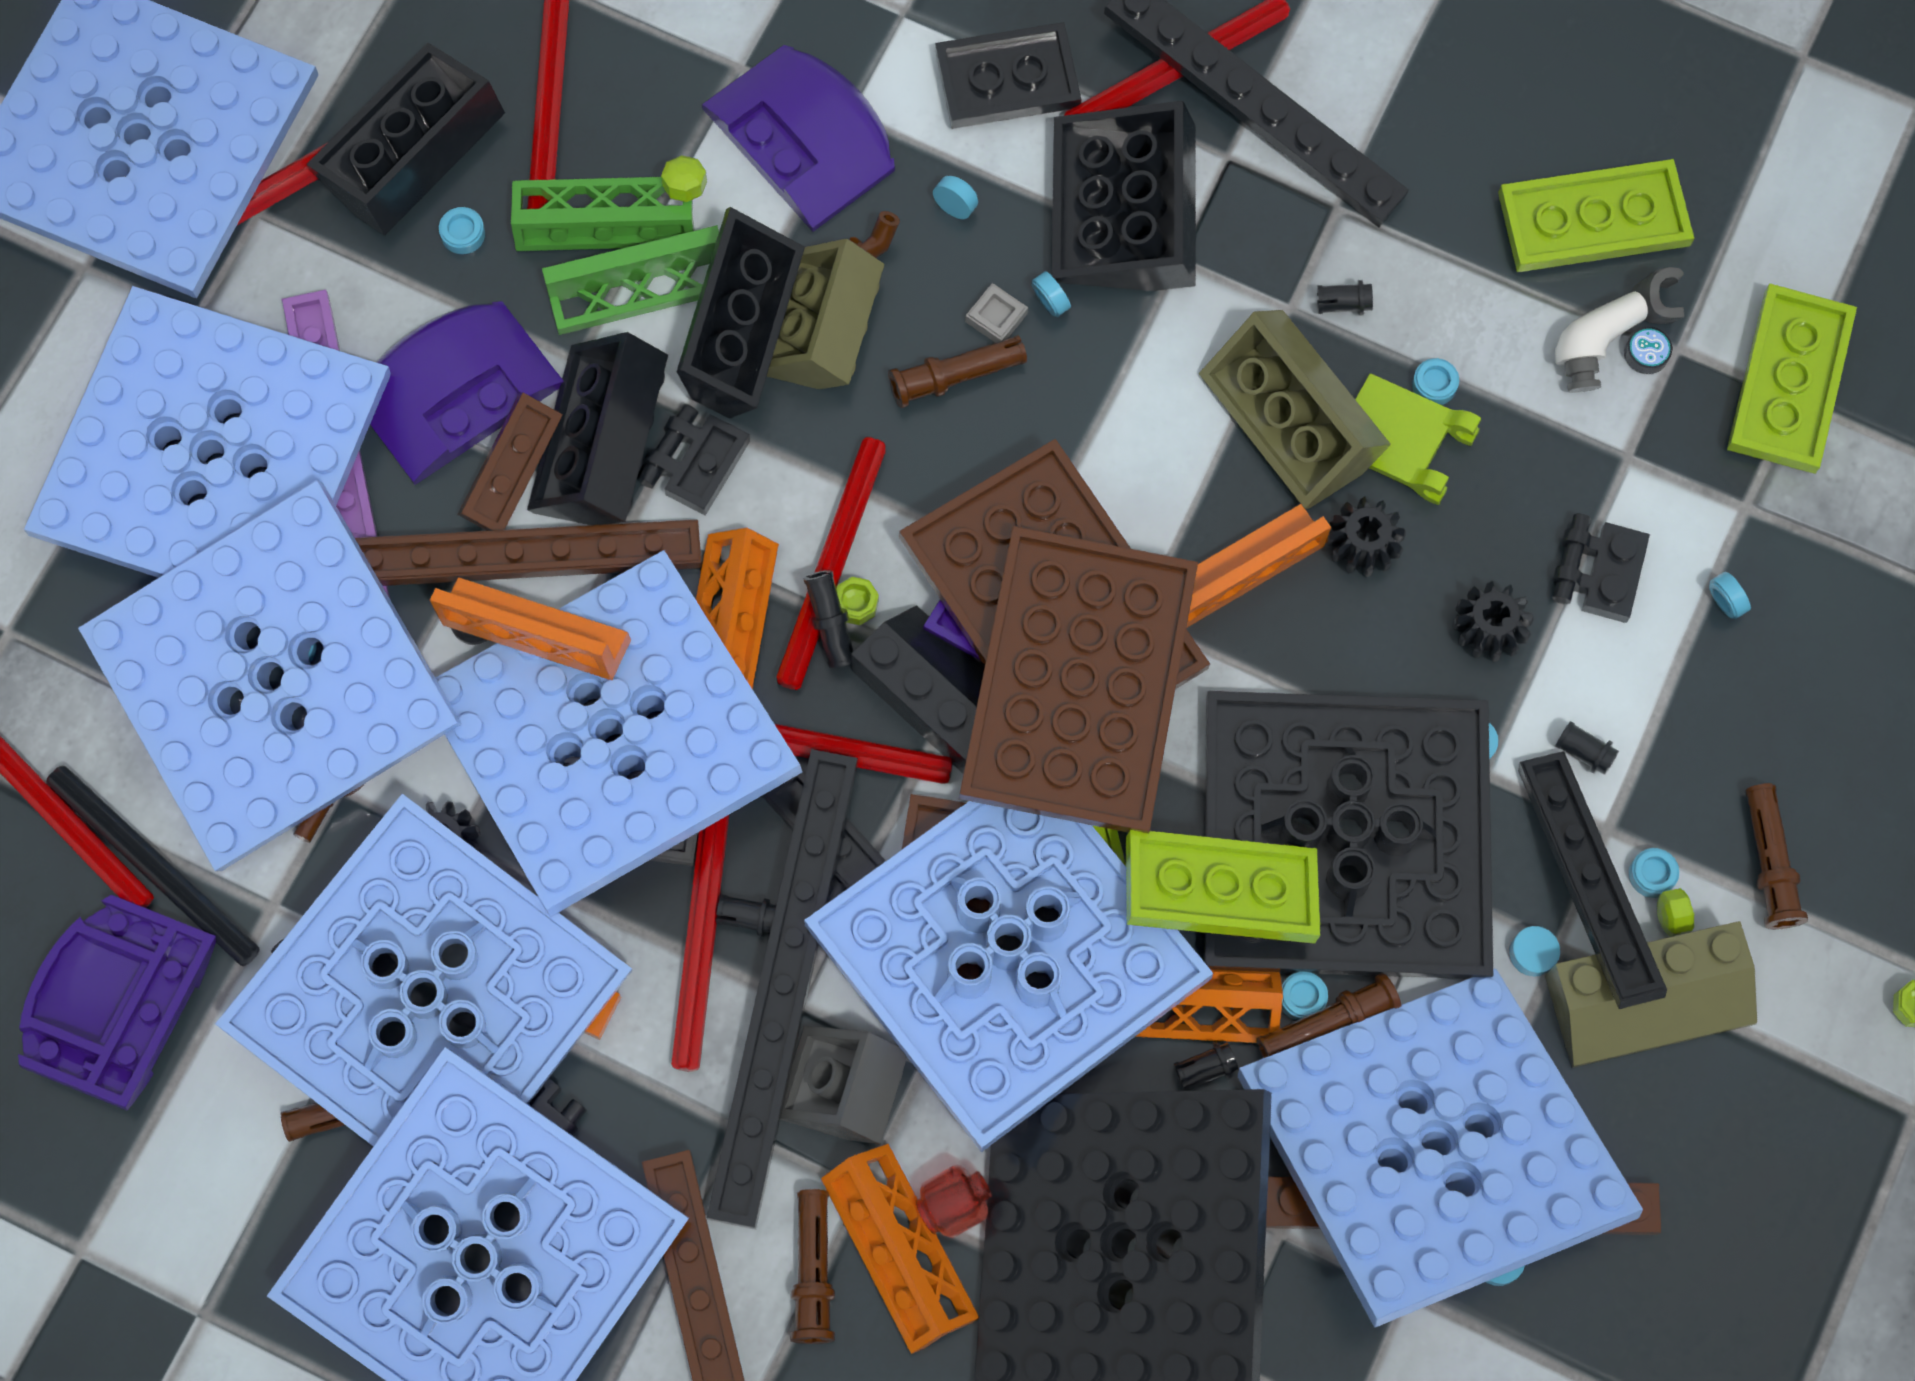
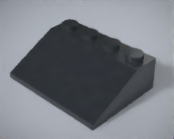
(1125, 198)

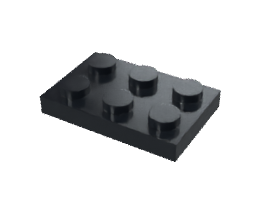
(1007, 75)

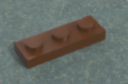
(510, 464)

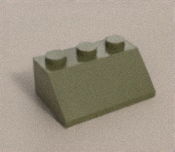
(826, 315)

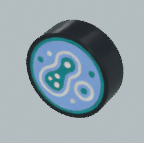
(1648, 350)

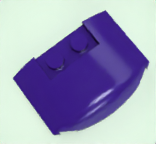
(805, 132)
(456, 385)
(111, 999)

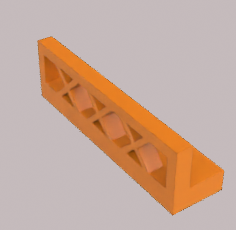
(1255, 560)
(745, 594)
(532, 627)
(1226, 989)
(891, 1248)

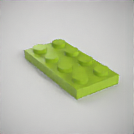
(1595, 215)
(1792, 378)
(1222, 886)

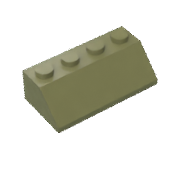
(1293, 407)
(1707, 994)

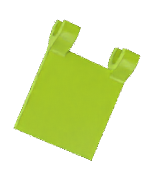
(1415, 433)

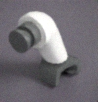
(1588, 336)

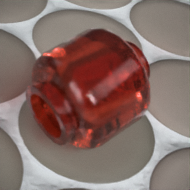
(953, 1201)

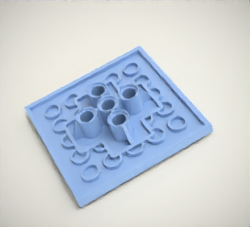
(151, 100)
(177, 377)
(183, 653)
(586, 820)
(412, 894)
(994, 1041)
(1427, 1080)
(458, 1153)

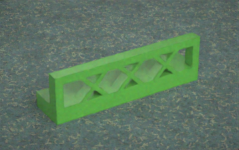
(599, 223)
(624, 268)

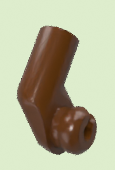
(881, 235)

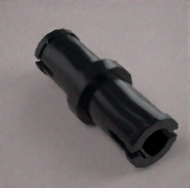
(829, 618)

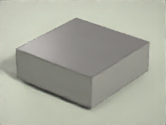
(996, 314)

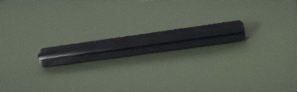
(152, 865)

